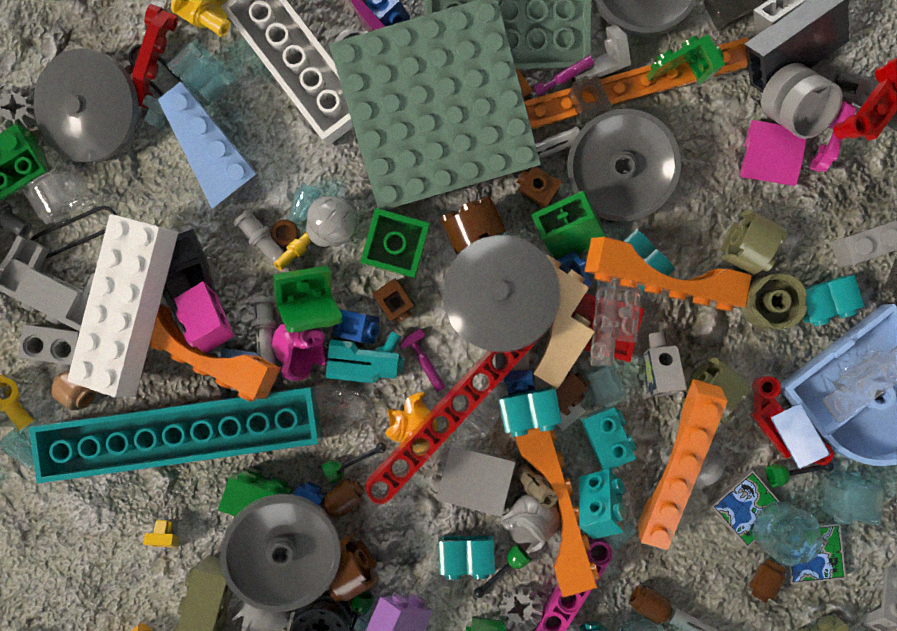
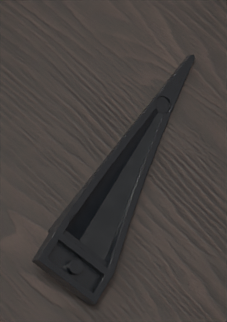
(186, 270)

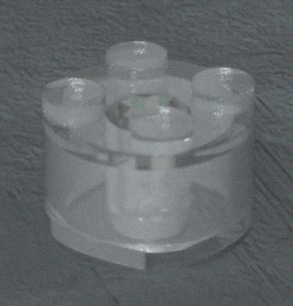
(58, 195)

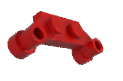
(154, 43)
(876, 110)
(765, 407)

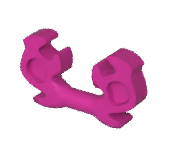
(830, 152)

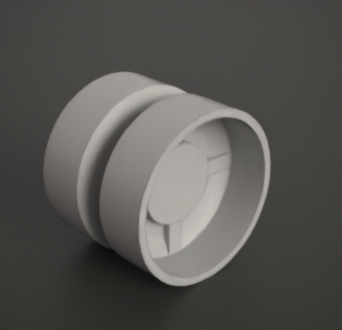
(801, 100)

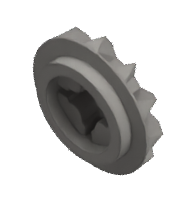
(25, 116)
(532, 614)

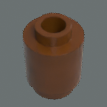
(344, 498)
(767, 580)
(650, 604)

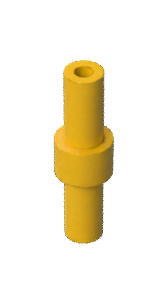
(294, 250)

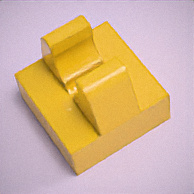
(162, 536)

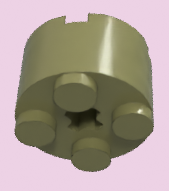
(753, 242)
(788, 302)
(730, 381)

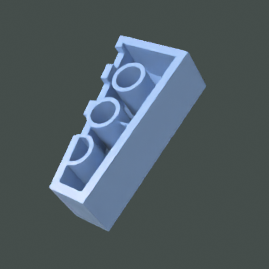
(208, 149)

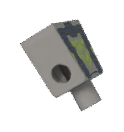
(659, 378)

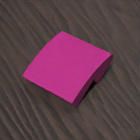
(772, 153)

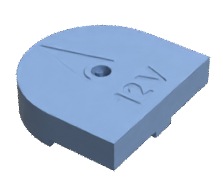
(870, 432)

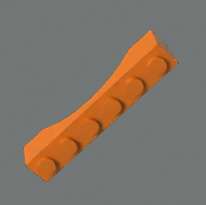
(620, 261)
(245, 373)
(695, 433)
(572, 563)

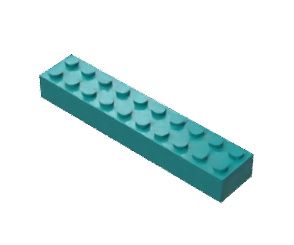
(175, 435)

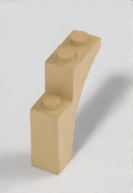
(567, 333)

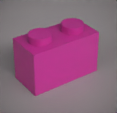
(203, 318)

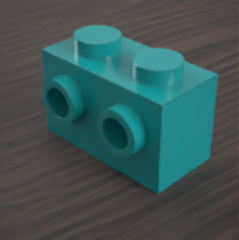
(608, 437)
(601, 504)

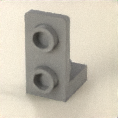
(615, 58)
(885, 617)

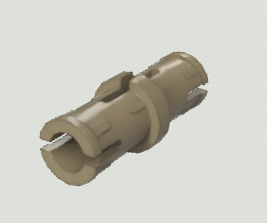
(536, 486)

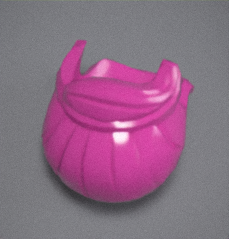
(298, 351)

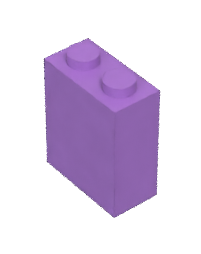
(400, 614)

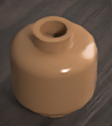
(70, 394)

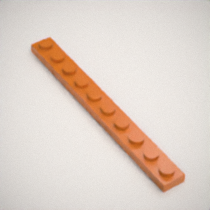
(629, 87)

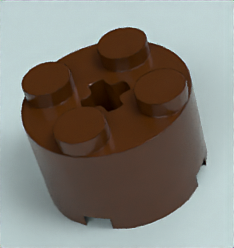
(472, 223)
(354, 570)

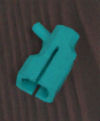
(383, 361)

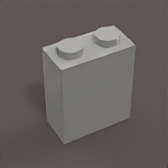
(474, 479)

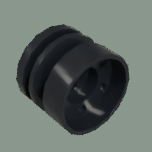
(336, 615)

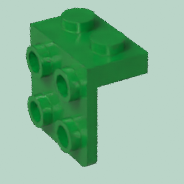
(700, 54)
(306, 299)

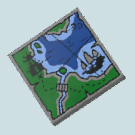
(741, 505)
(827, 564)

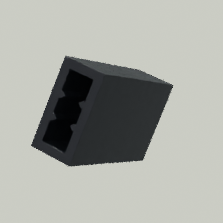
(800, 36)

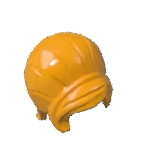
(404, 422)

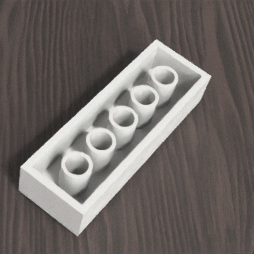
(295, 62)
(122, 306)

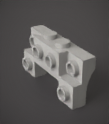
(39, 289)

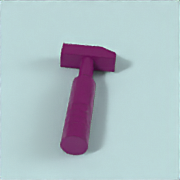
(564, 75)
(423, 359)

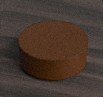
(284, 232)

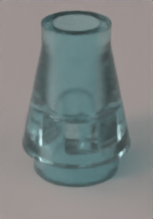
(302, 200)
(18, 447)

